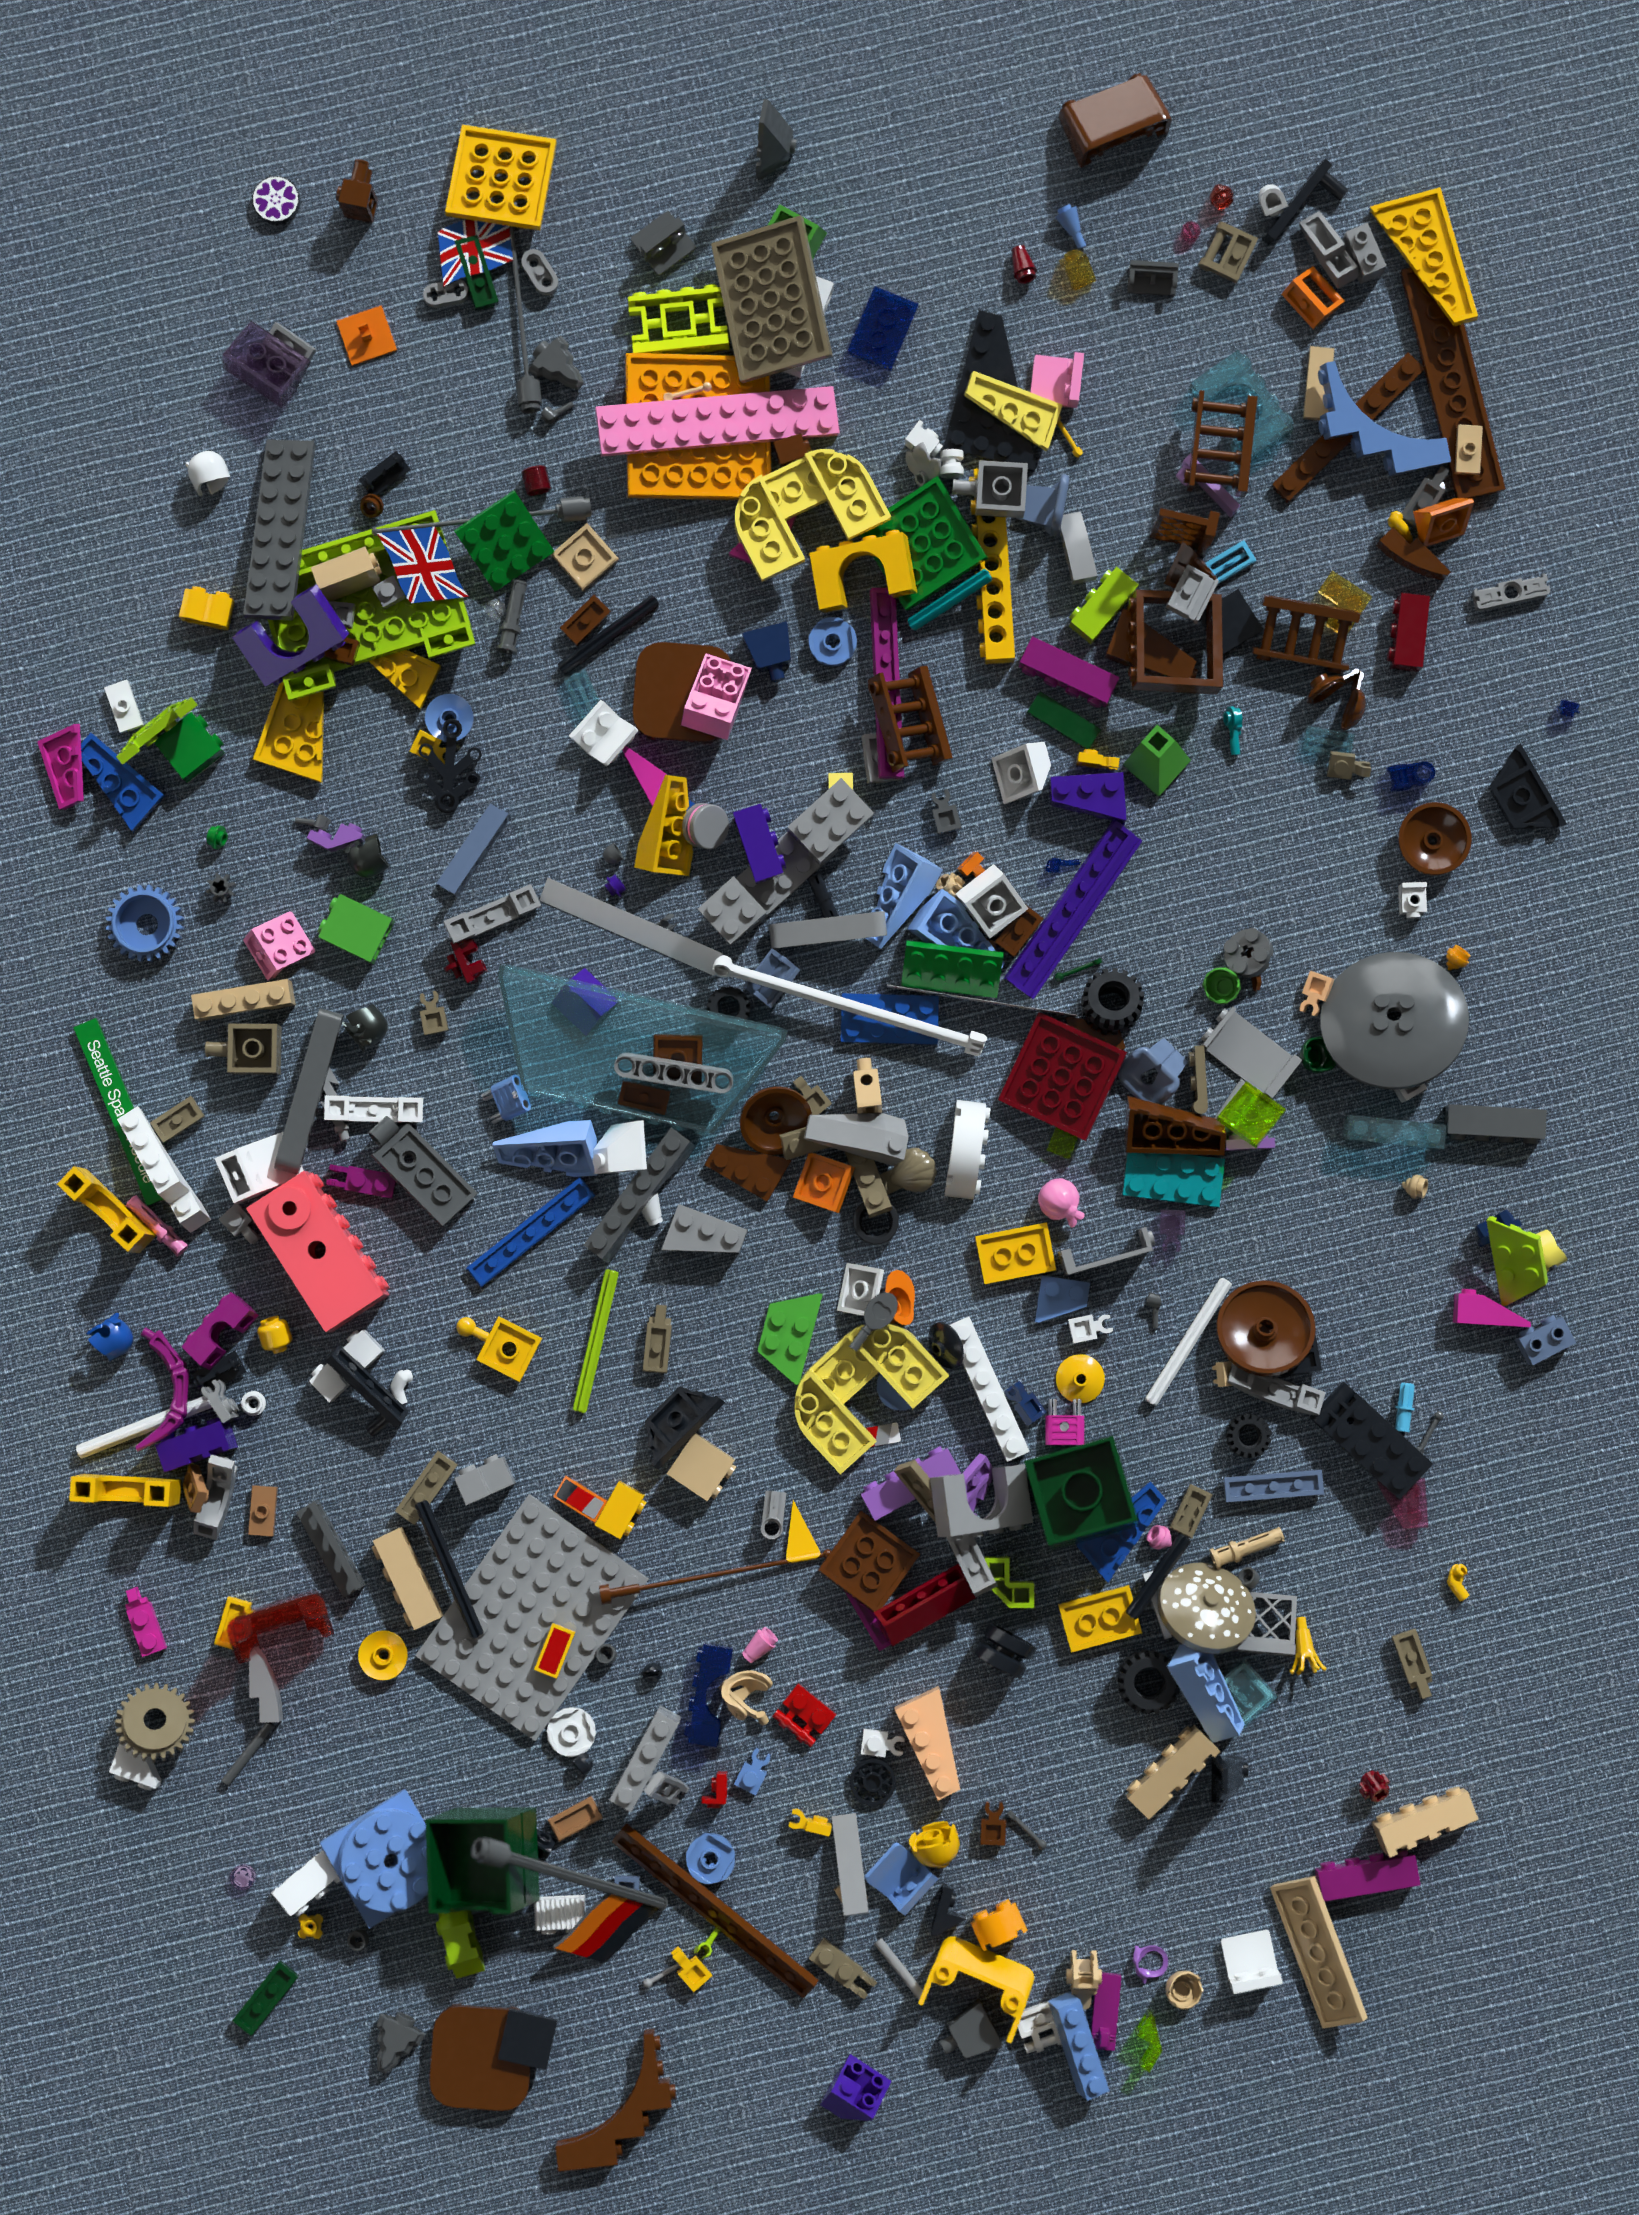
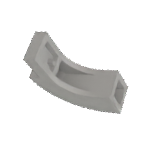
(220, 1484)

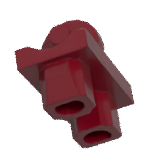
(470, 971)

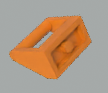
(1307, 303)

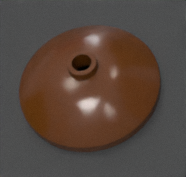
(1446, 827)
(763, 1130)

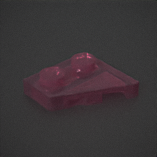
(1411, 1508)

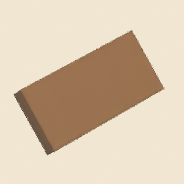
(575, 1818)

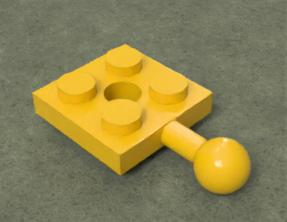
(492, 1351)

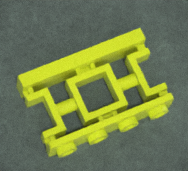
(684, 340)

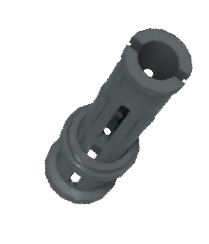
(510, 628)

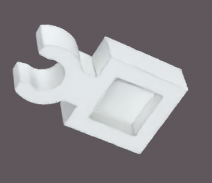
(1085, 1328)
(876, 1743)

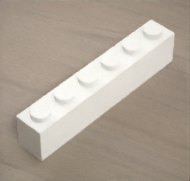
(989, 1392)

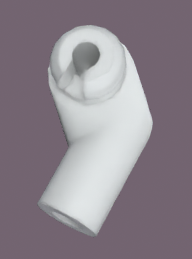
(398, 1384)

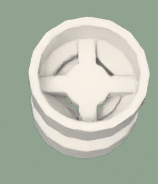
(951, 464)

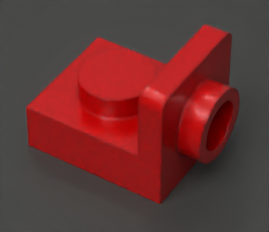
(719, 1785)

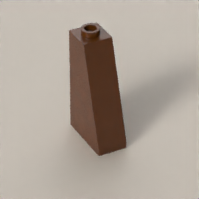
(1160, 654)

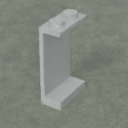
(1249, 1052)
(1068, 1265)

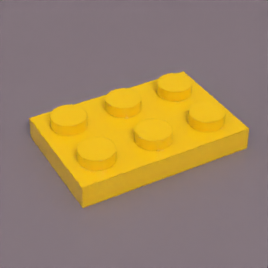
(1015, 1253)
(1098, 1618)

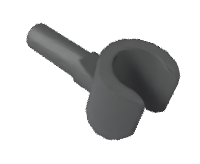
(550, 415)
(321, 822)
(664, 922)
(1154, 1301)

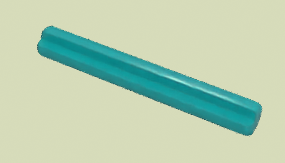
(949, 599)

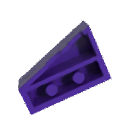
(1090, 794)
(759, 843)
(195, 1444)

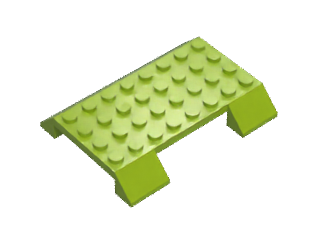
(381, 632)

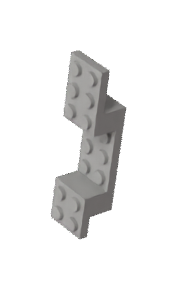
(805, 849)

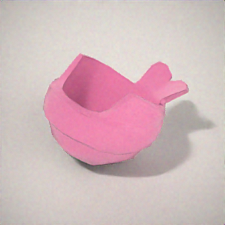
(1060, 1200)

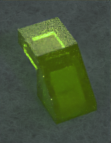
(1148, 2031)

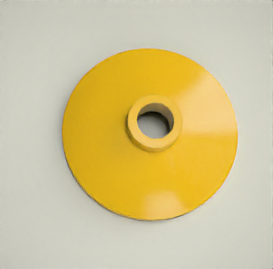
(1067, 1375)
(370, 1658)

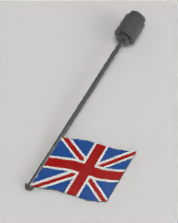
(498, 249)
(424, 561)

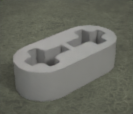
(447, 299)

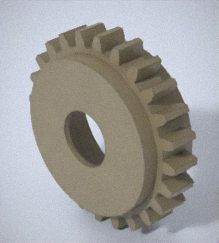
(155, 1742)

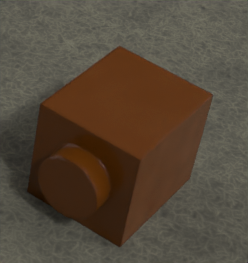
(791, 449)

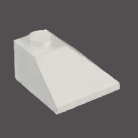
(1022, 771)
(621, 1149)

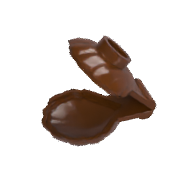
(1325, 686)

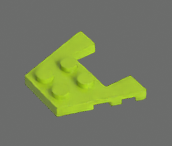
(148, 733)

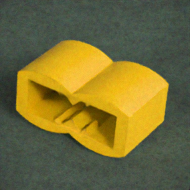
(207, 609)

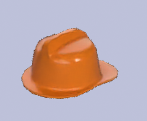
(902, 1288)

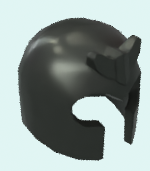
(366, 859)
(366, 1026)

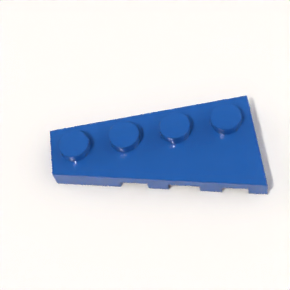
(1111, 1550)

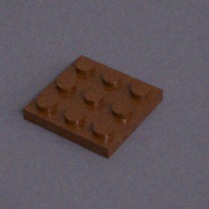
(868, 1562)

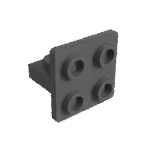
(663, 242)

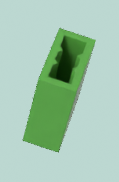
(355, 928)

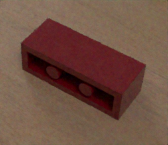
(1408, 632)

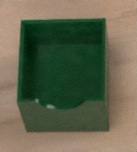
(1081, 1493)
(462, 1882)

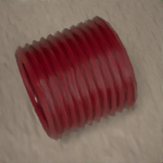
(536, 480)

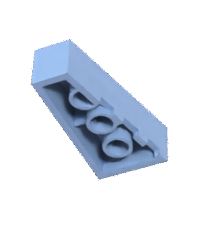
(1206, 1693)

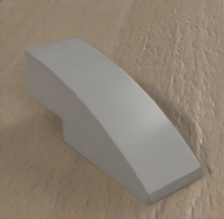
(1329, 249)
(1077, 549)
(265, 1687)

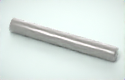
(899, 1968)

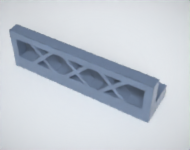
(474, 850)

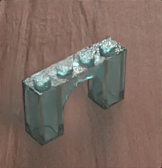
(1237, 374)

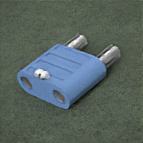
(509, 1099)

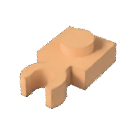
(1317, 989)

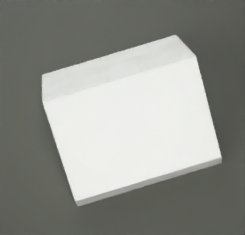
(858, 1288)

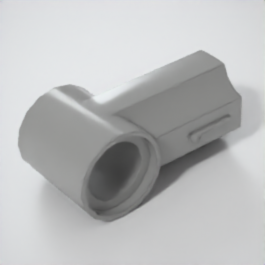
(773, 1511)

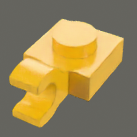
(816, 1825)
(692, 1971)

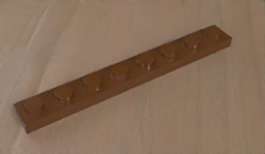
(1324, 451)

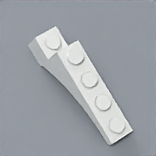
(162, 1171)

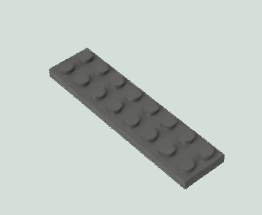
(279, 529)

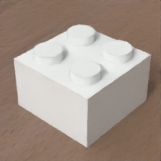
(991, 901)

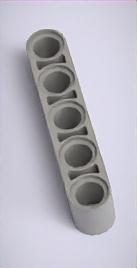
(828, 929)
(662, 1077)

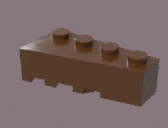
(1171, 1130)

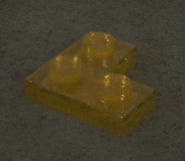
(1344, 595)

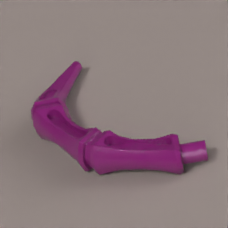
(180, 1380)

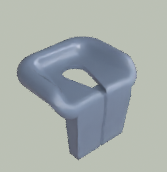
(1046, 505)
(1161, 1057)

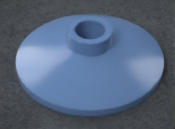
(448, 705)

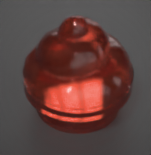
(1221, 196)

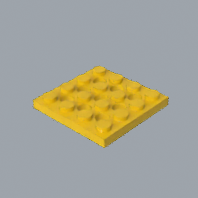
(505, 212)

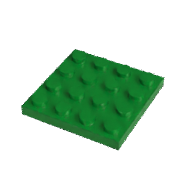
(937, 538)

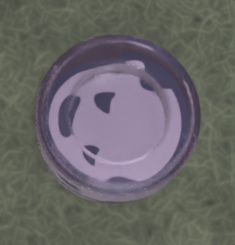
(242, 1877)

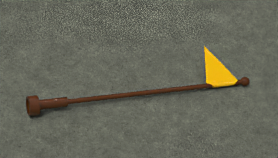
(799, 1548)

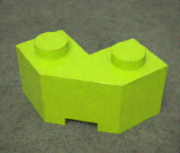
(1013, 1593)
(460, 1940)

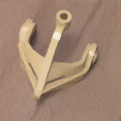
(734, 1700)

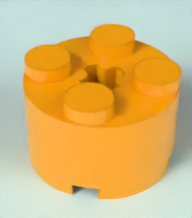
(998, 1925)

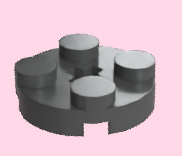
(1239, 943)

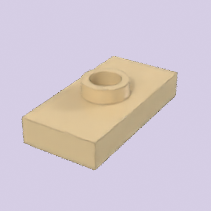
(1468, 449)

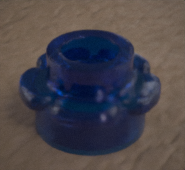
(1568, 708)

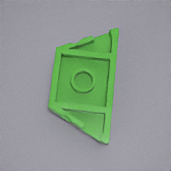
(789, 1334)

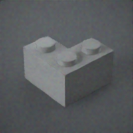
(482, 1481)

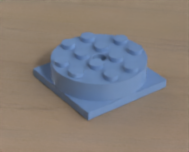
(359, 1856)

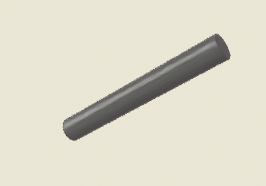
(248, 1753)

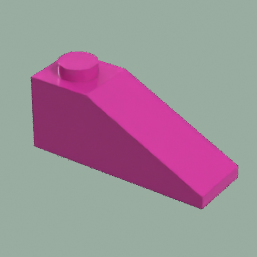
(646, 773)
(1481, 1310)

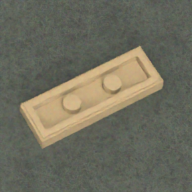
(1314, 390)

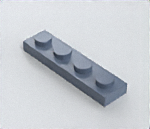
(1273, 1485)

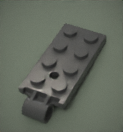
(427, 1178)

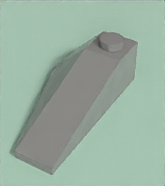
(865, 1135)

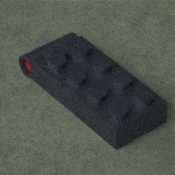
(1371, 1441)

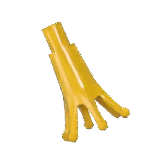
(1305, 1649)

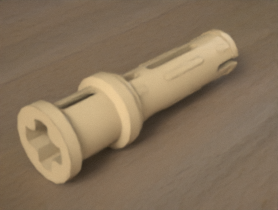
(1235, 1551)

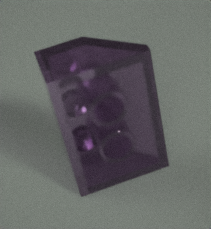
(265, 364)

